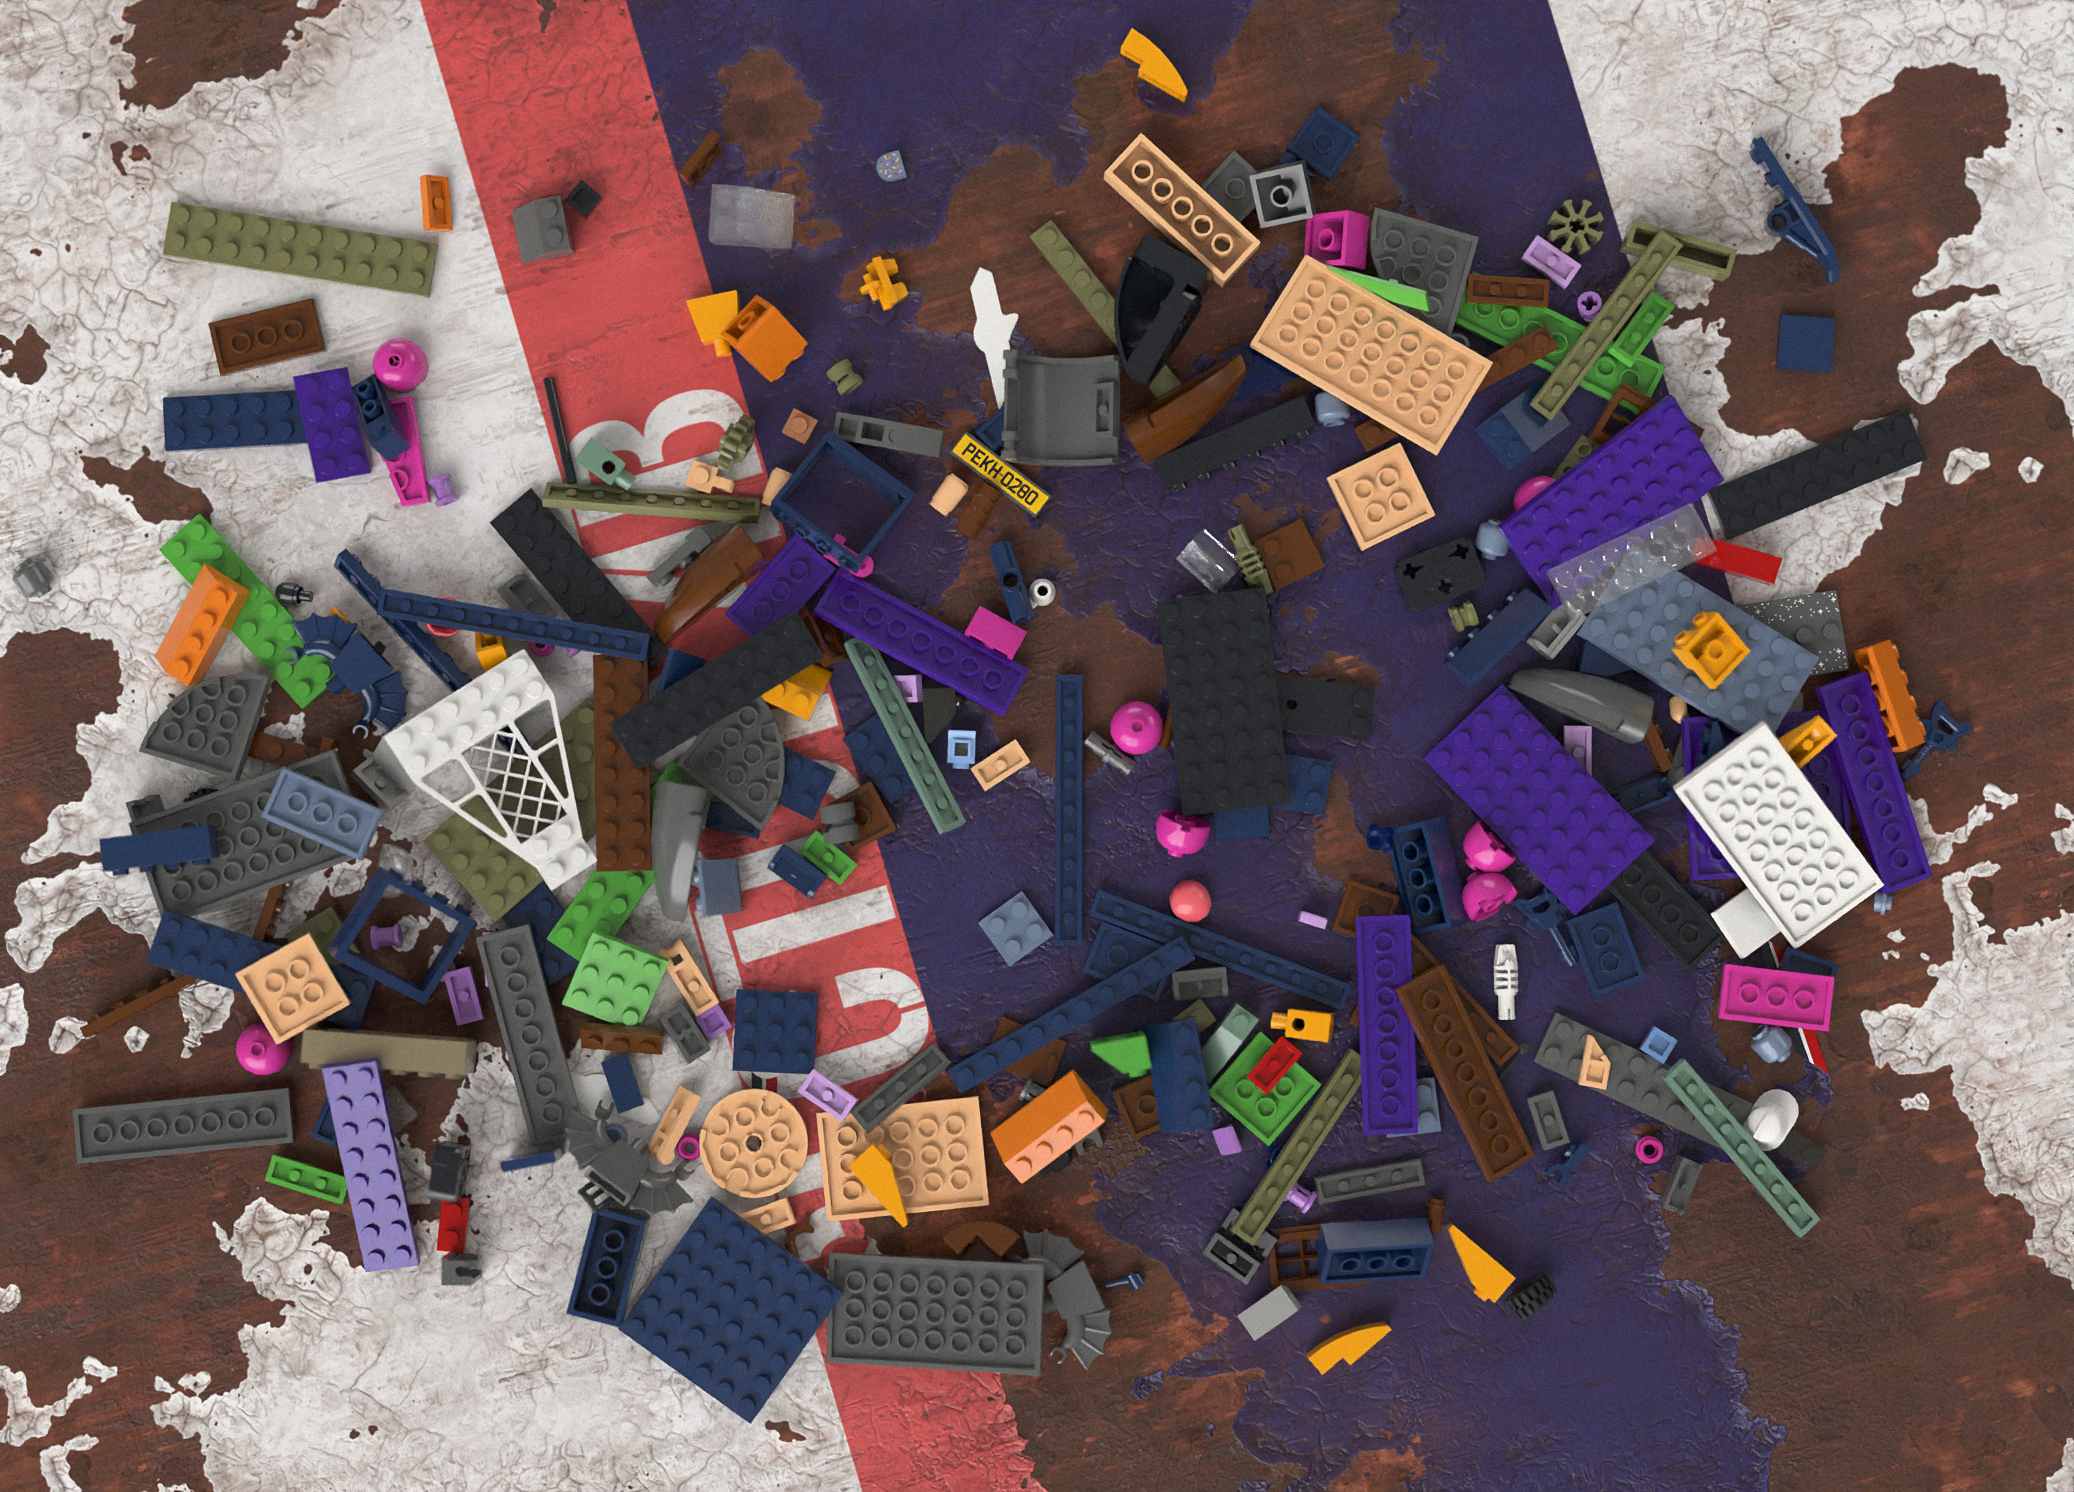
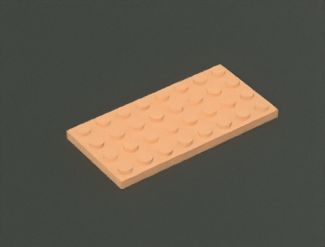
(1371, 354)

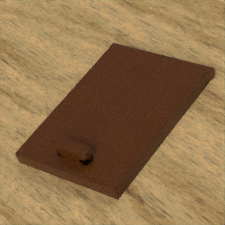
(1037, 1065)

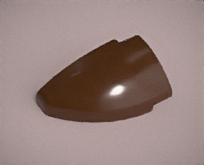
(1162, 430)
(709, 576)

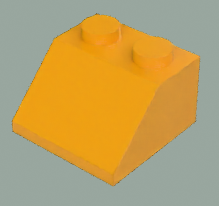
(800, 692)

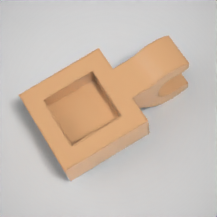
(705, 479)

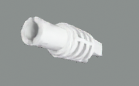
(1505, 980)

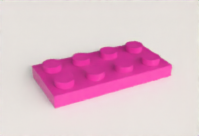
(1775, 997)

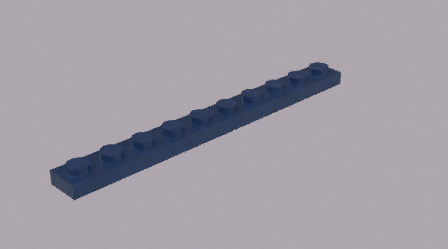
(513, 624)
(420, 642)
(1068, 810)
(1221, 949)
(1071, 1014)

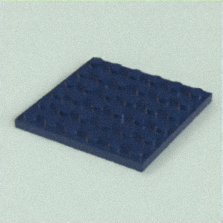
(731, 1310)

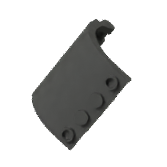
(1061, 410)

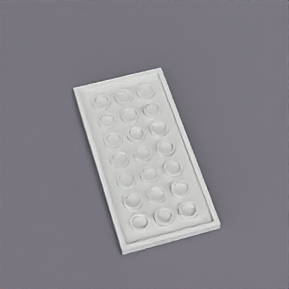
(1778, 835)

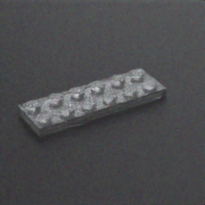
(1631, 561)

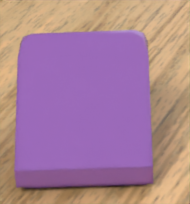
(1227, 1140)

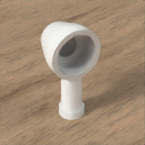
(1039, 600)

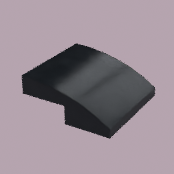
(1235, 1253)

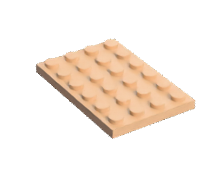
(933, 1153)

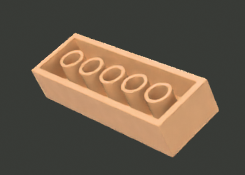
(1181, 209)

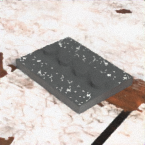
(1811, 623)

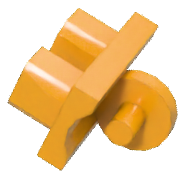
(879, 284)

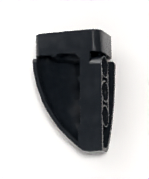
(1156, 306)

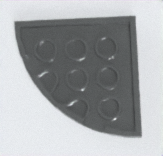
(1424, 259)
(211, 724)
(741, 761)

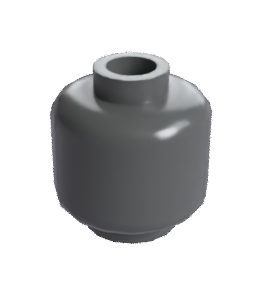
(33, 578)

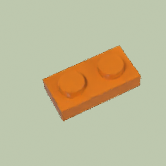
(436, 203)

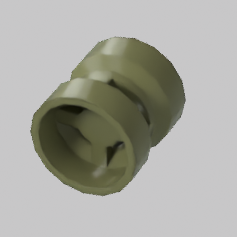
(844, 377)

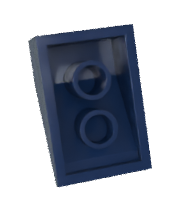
(1519, 429)

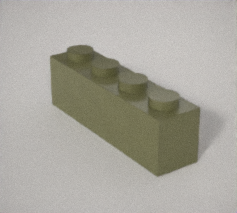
(1694, 256)

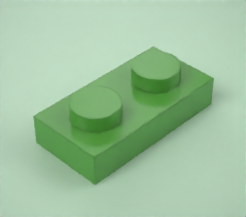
(828, 858)

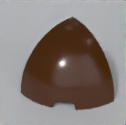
(981, 1241)

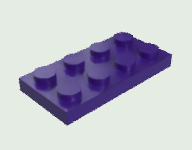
(331, 425)
(781, 587)

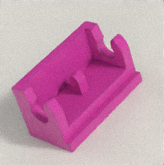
(995, 633)

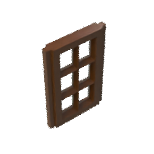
(1633, 397)
(1304, 1282)

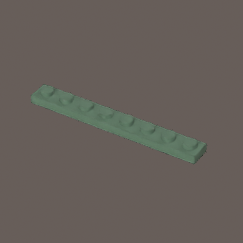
(905, 735)
(1740, 1148)

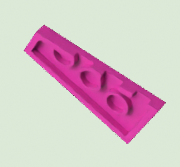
(409, 468)

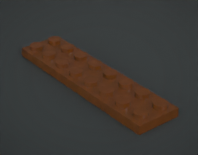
(620, 789)
(1464, 1072)

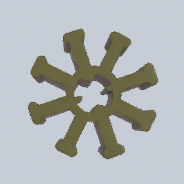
(1580, 237)

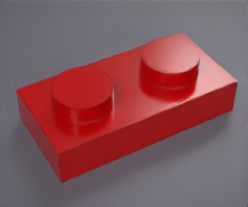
(1274, 1065)
(453, 1225)

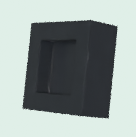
(583, 199)

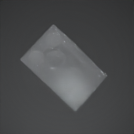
(751, 217)

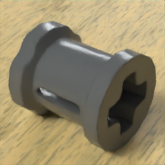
(1030, 1090)

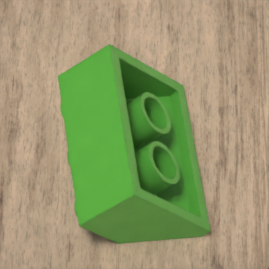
(1124, 1051)

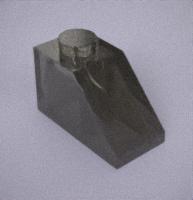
(939, 710)

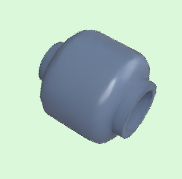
(1331, 409)
(1490, 540)
(1771, 1043)

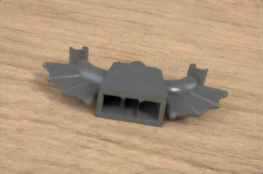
(622, 1167)
(1071, 1293)

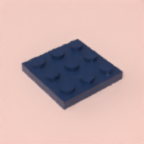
(775, 1031)

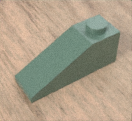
(1226, 1039)

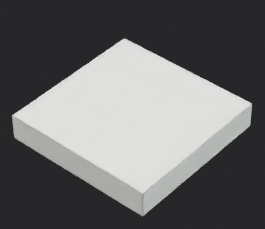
(1745, 923)

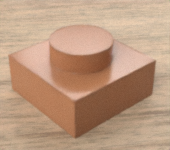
(799, 426)

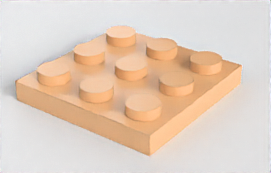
(1380, 496)
(293, 988)

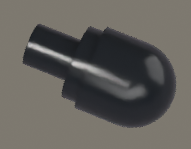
(292, 593)
(1058, 1164)

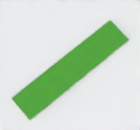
(1388, 290)

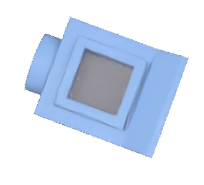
(961, 748)

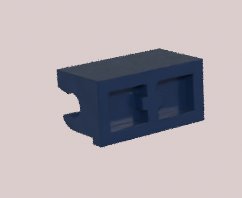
(1643, 794)
(797, 871)

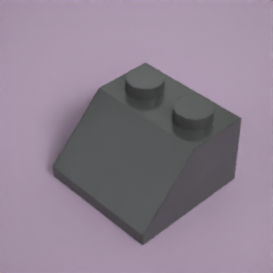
(1283, 194)
(543, 230)

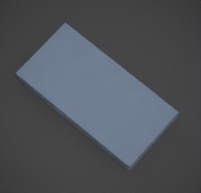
(322, 813)

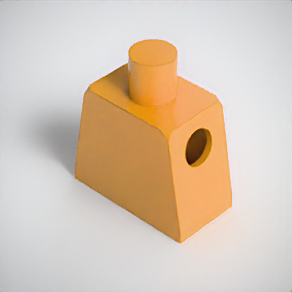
(712, 316)
(1317, 1024)

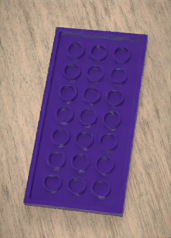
(1617, 488)
(1538, 799)

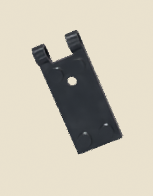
(1325, 708)

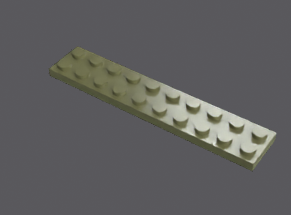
(300, 249)

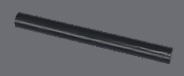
(560, 430)

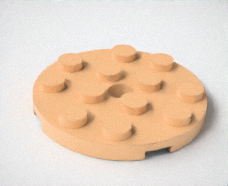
(750, 1171)

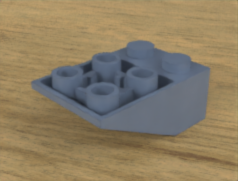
(718, 887)

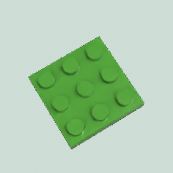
(615, 980)
(1260, 1112)

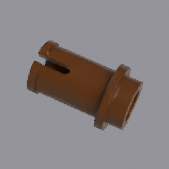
(1435, 1213)

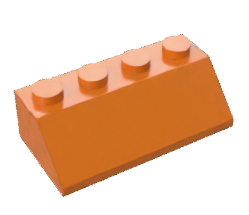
(201, 626)
(1891, 694)
(1048, 1126)

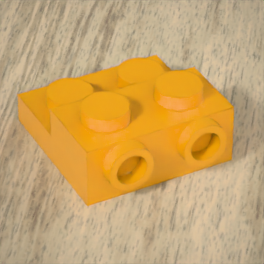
(1710, 648)

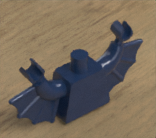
(356, 666)

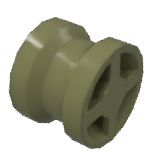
(1463, 616)

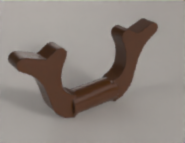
(790, 1245)

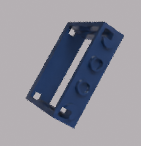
(864, 469)
(364, 906)

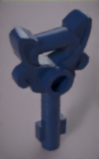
(1935, 738)
(1548, 921)

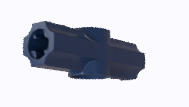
(1017, 596)

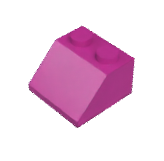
(1338, 239)

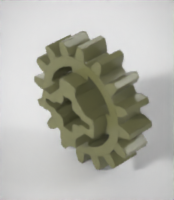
(736, 443)

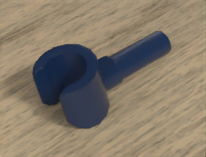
(1289, 157)
(1134, 1278)

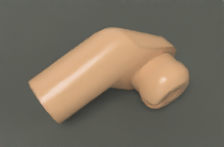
(1678, 709)

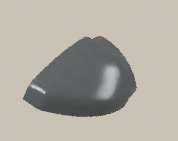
(1587, 698)
(675, 844)

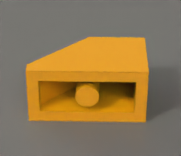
(491, 650)

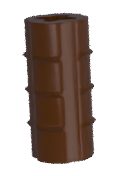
(978, 511)

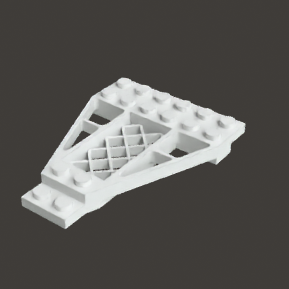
(474, 716)

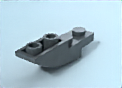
(889, 434)

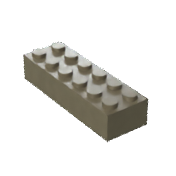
(395, 1051)

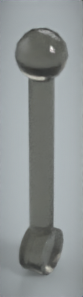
(1523, 1049)

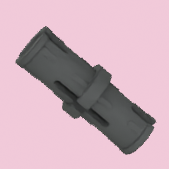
(1109, 753)

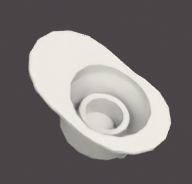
(1771, 1118)

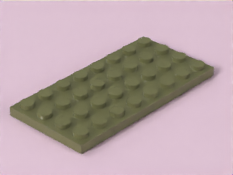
(486, 867)

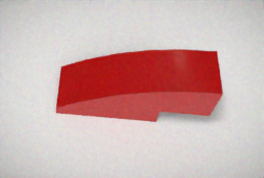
(1743, 562)

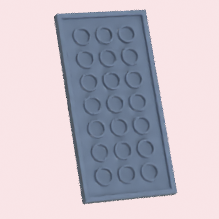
(1642, 632)

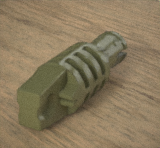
(1249, 560)

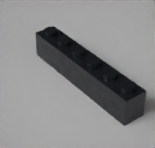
(1234, 444)

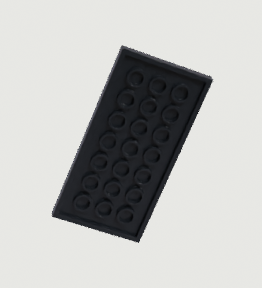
(1223, 701)

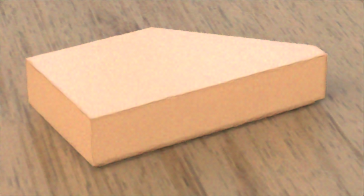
(1594, 1065)

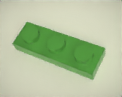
(1641, 329)
(307, 1179)

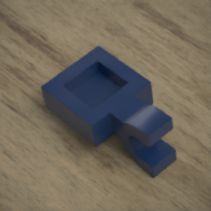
(1574, 1154)

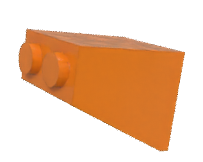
(764, 338)

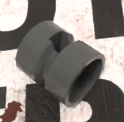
(839, 822)

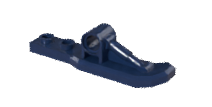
(1799, 223)

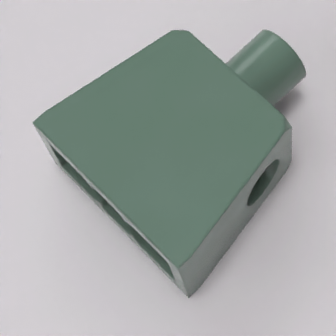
(593, 458)

